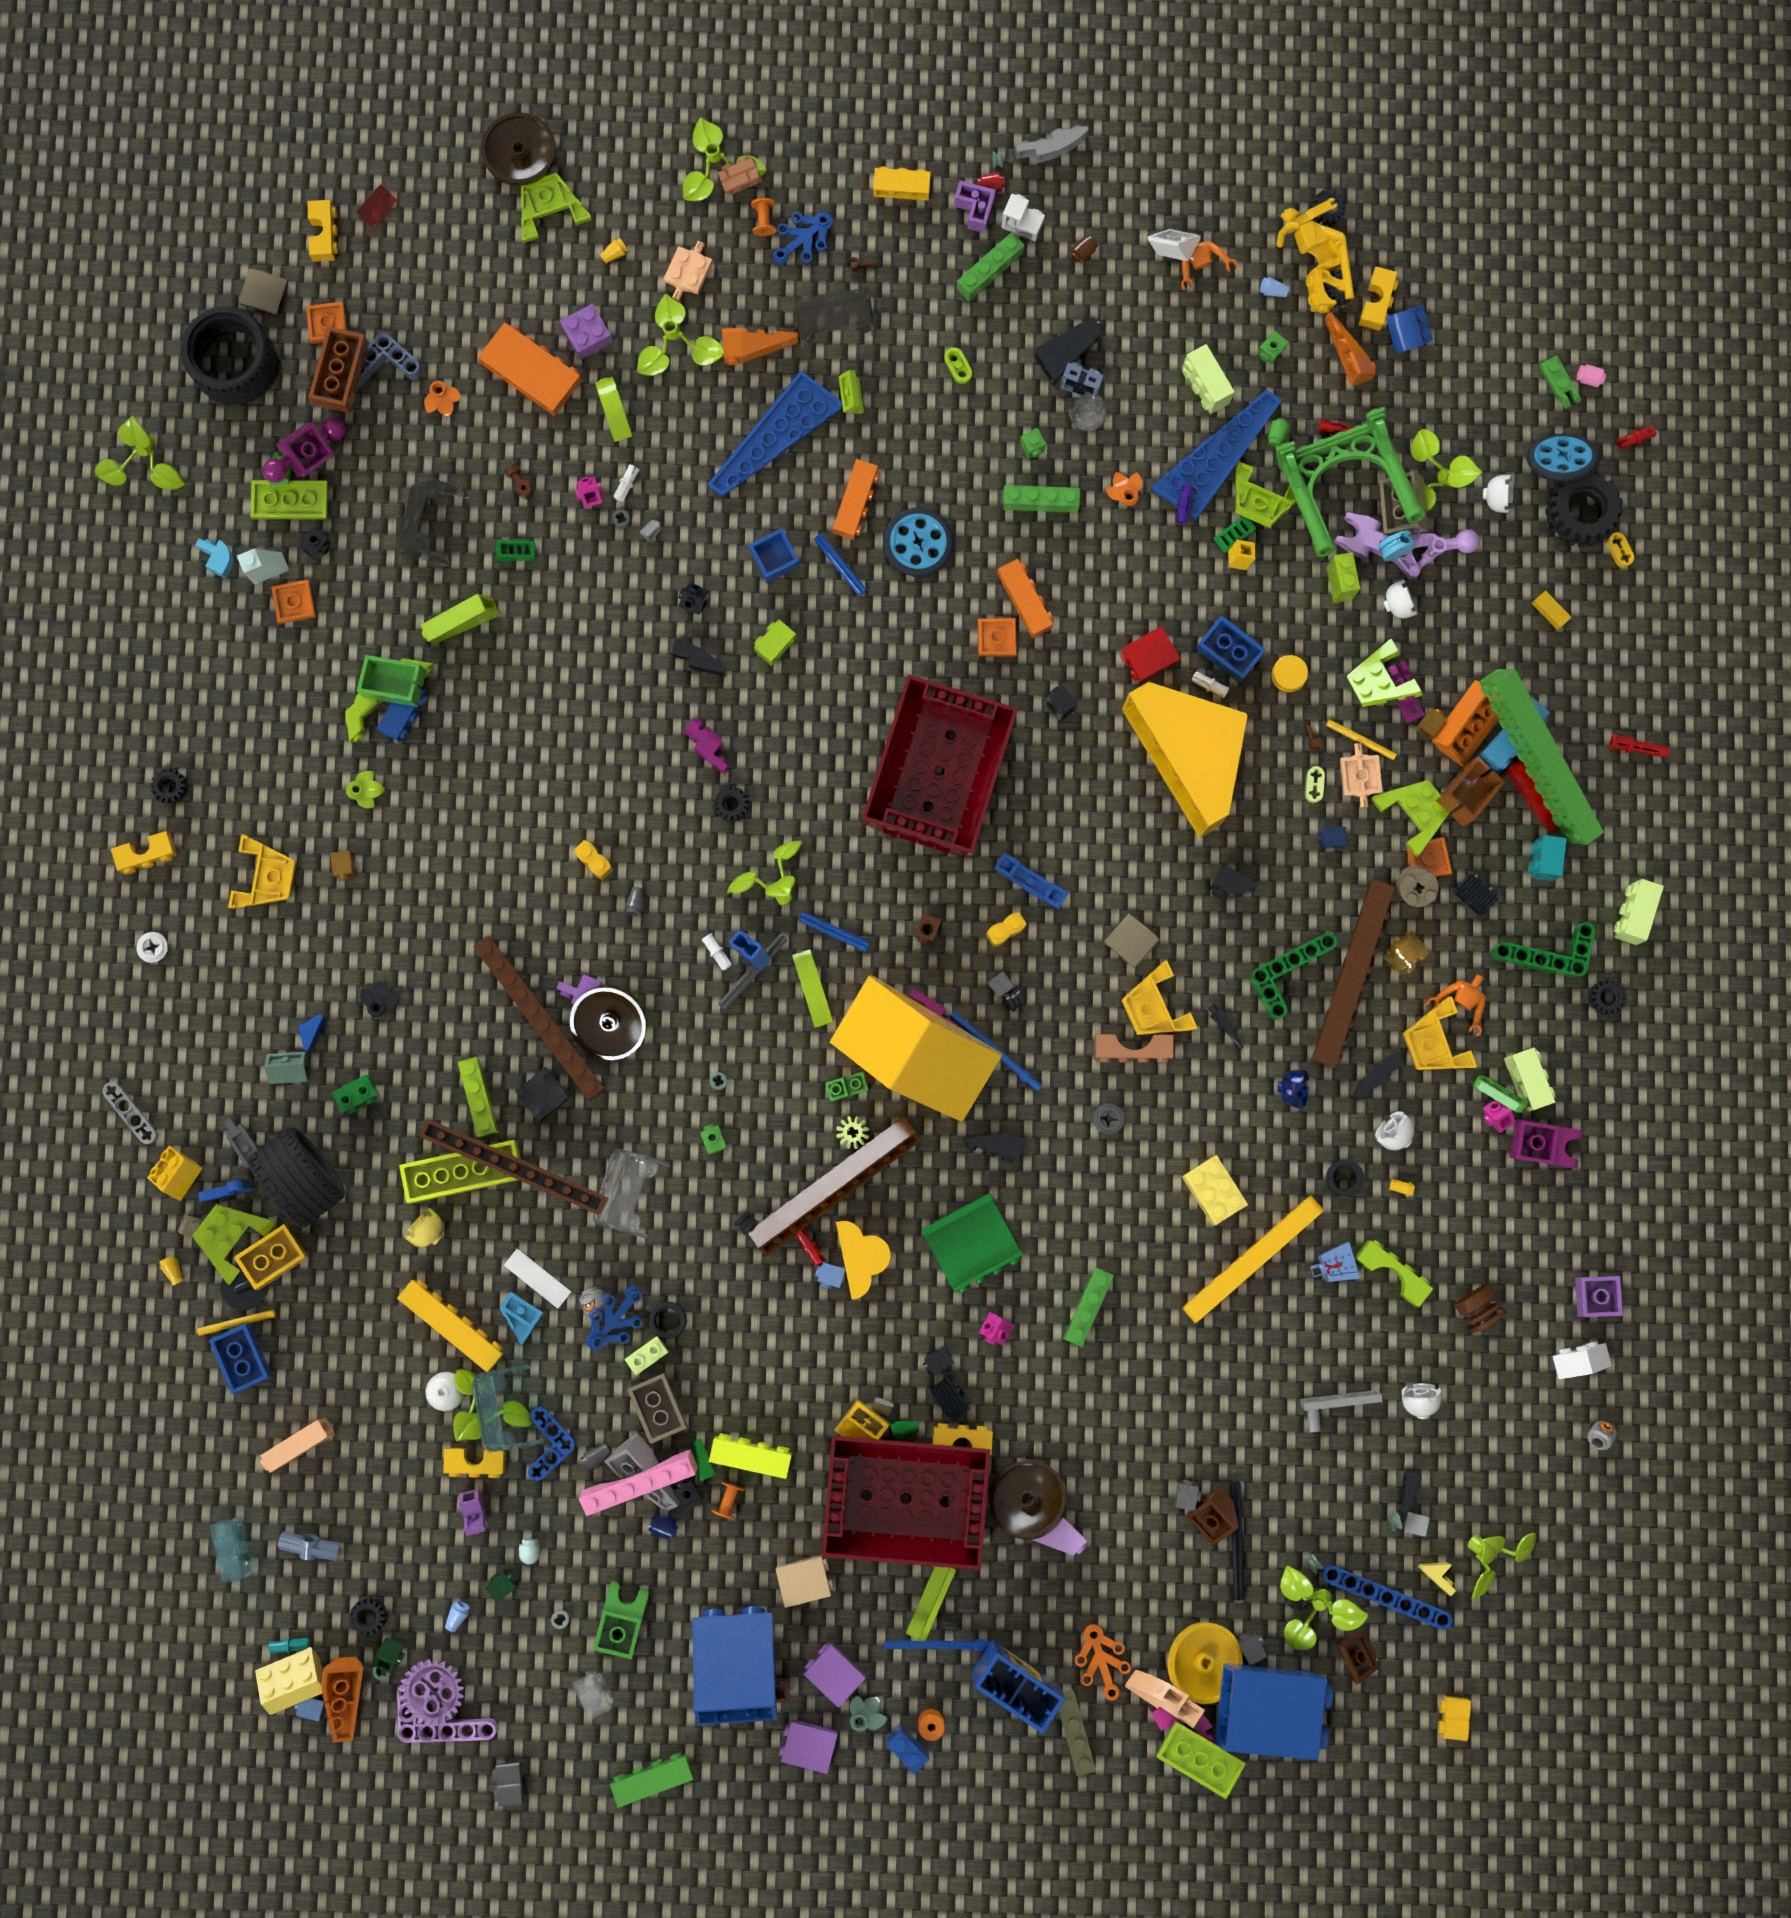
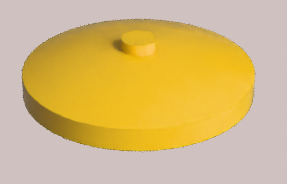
(1198, 1660)

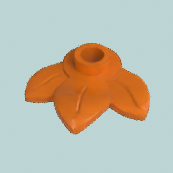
(443, 400)
(1123, 486)

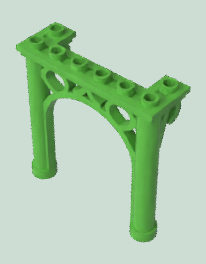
(1374, 432)

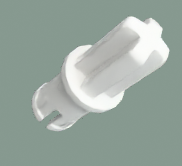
(626, 483)
(1210, 684)
(716, 952)

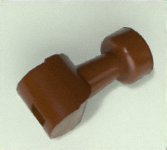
(523, 486)

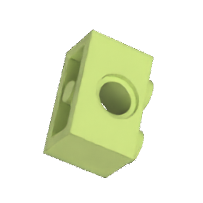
(647, 1355)

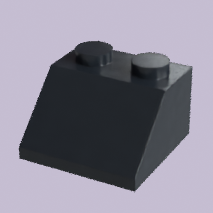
(1231, 884)

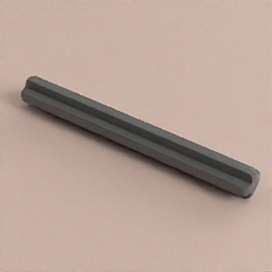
(750, 974)

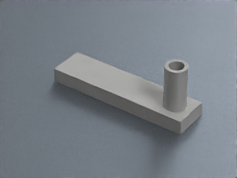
(1313, 1404)

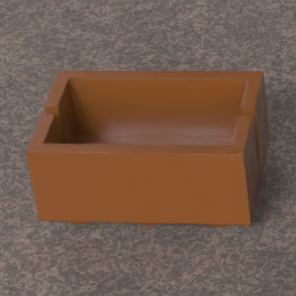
(1469, 792)

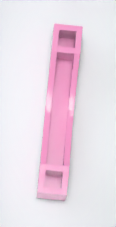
(613, 1493)

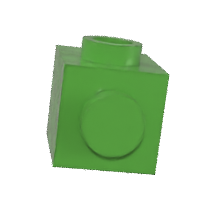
(1272, 348)
(1033, 443)
(713, 1139)

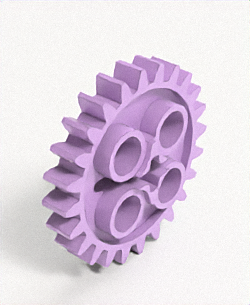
(444, 1681)

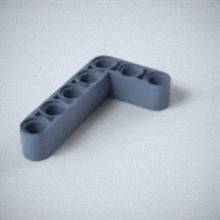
(388, 353)

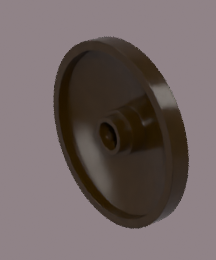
(518, 149)
(608, 1022)
(1028, 1500)

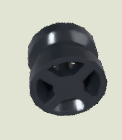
(1014, 1000)
(746, 1222)

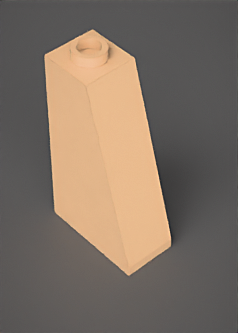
(297, 1445)

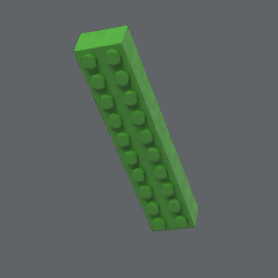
(1541, 756)

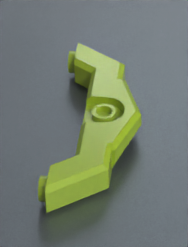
(363, 707)

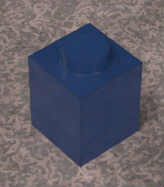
(1332, 838)

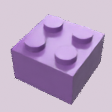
(586, 331)
(1598, 1296)

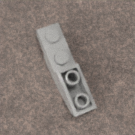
(1060, 142)

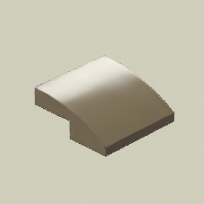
(262, 291)
(1131, 940)

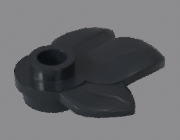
(379, 996)

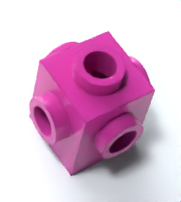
(589, 491)
(1498, 1116)
(995, 1329)

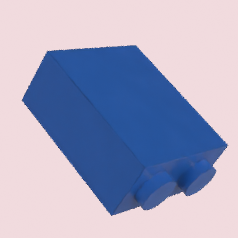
(907, 1748)

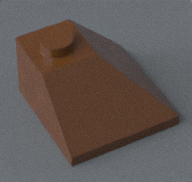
(1215, 1516)

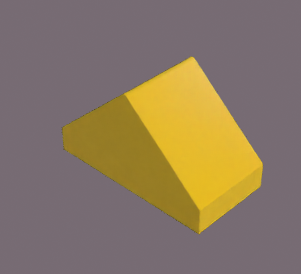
(1192, 747)
(915, 1050)

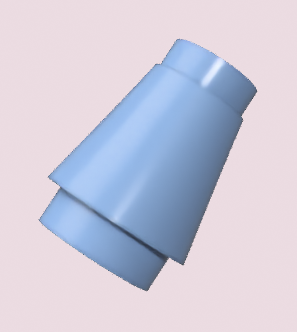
(1272, 287)
(457, 1615)

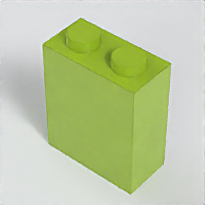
(1343, 577)

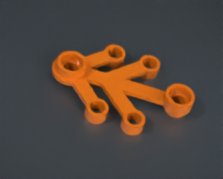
(1100, 1658)

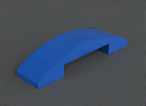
(1030, 881)

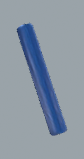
(840, 564)
(834, 931)

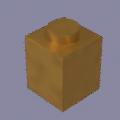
(1431, 723)
(343, 865)

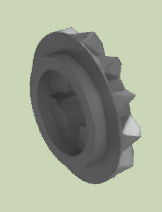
(1115, 1112)

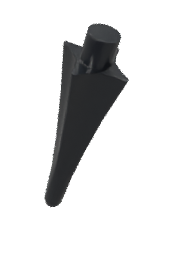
(1220, 1018)

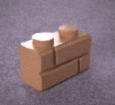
(740, 176)

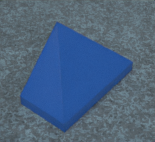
(310, 1031)

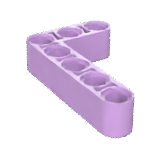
(438, 1731)

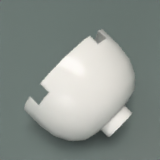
(1499, 493)
(1399, 601)
(1396, 1132)
(443, 1393)
(1421, 1400)

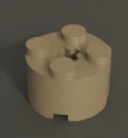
(1408, 880)

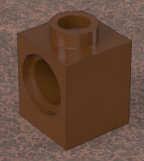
(927, 920)

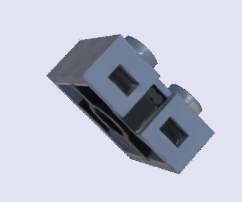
(1080, 380)

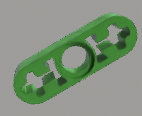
(1500, 1094)

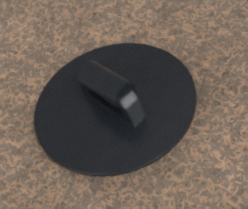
(241, 1293)

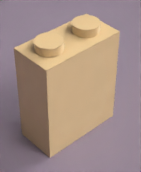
(804, 1581)

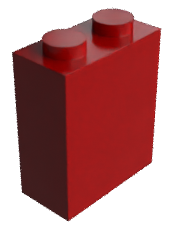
(1149, 655)

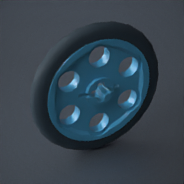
(1563, 457)
(928, 565)

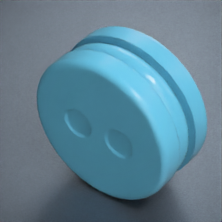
(1397, 545)

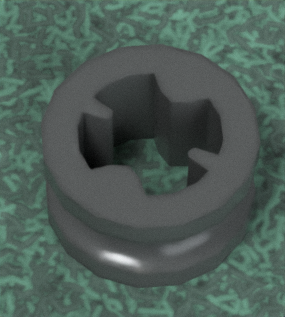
(624, 524)

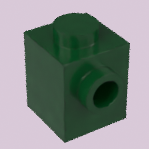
(501, 1585)
(389, 1655)

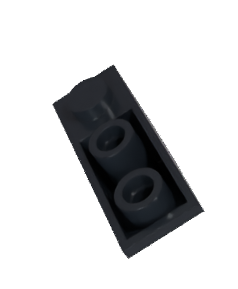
(1001, 1144)

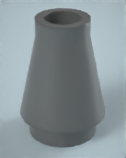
(634, 905)
(595, 1456)

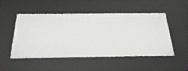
(537, 1278)

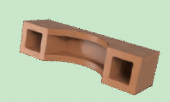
(1108, 1047)

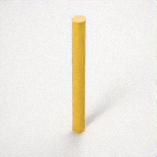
(1360, 739)
(236, 1322)

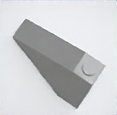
(635, 1457)

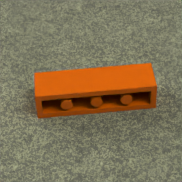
(855, 499)
(1025, 599)

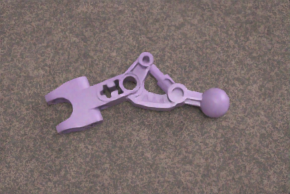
(1369, 538)

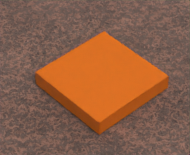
(322, 316)
(293, 601)
(997, 637)
(1433, 858)

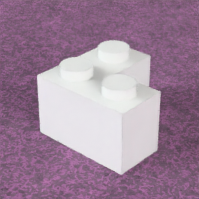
(1021, 219)
(1582, 1361)

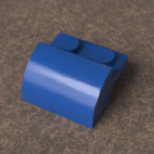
(1409, 328)

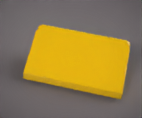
(1551, 610)

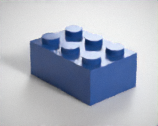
(1230, 649)
(240, 1358)

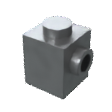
(1187, 1495)

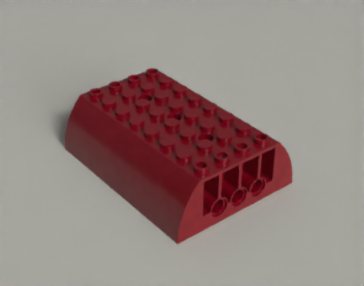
(919, 746)
(912, 1531)

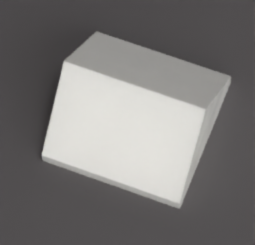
(1174, 244)

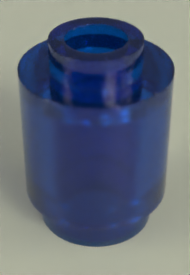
(663, 1527)

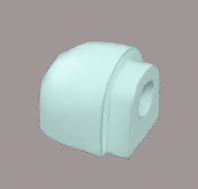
(529, 1551)

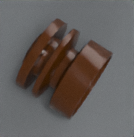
(1480, 1308)

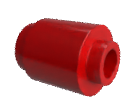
(992, 181)

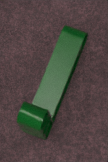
(1549, 957)
(1286, 966)

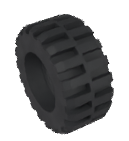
(1571, 529)

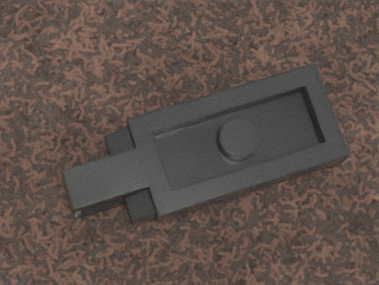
(240, 1141)

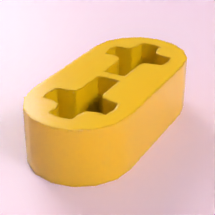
(1616, 549)

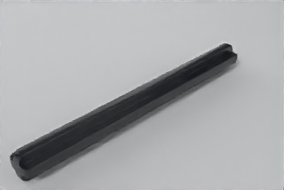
(1237, 1544)

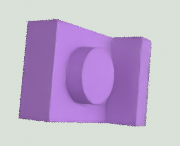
(584, 985)
(473, 1512)

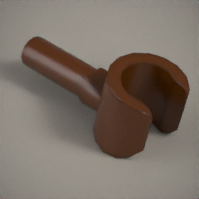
(860, 263)
(1314, 744)

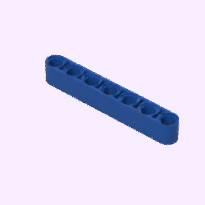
(1395, 1598)

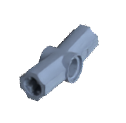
(309, 1546)

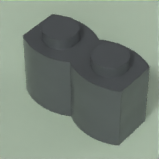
(509, 1783)

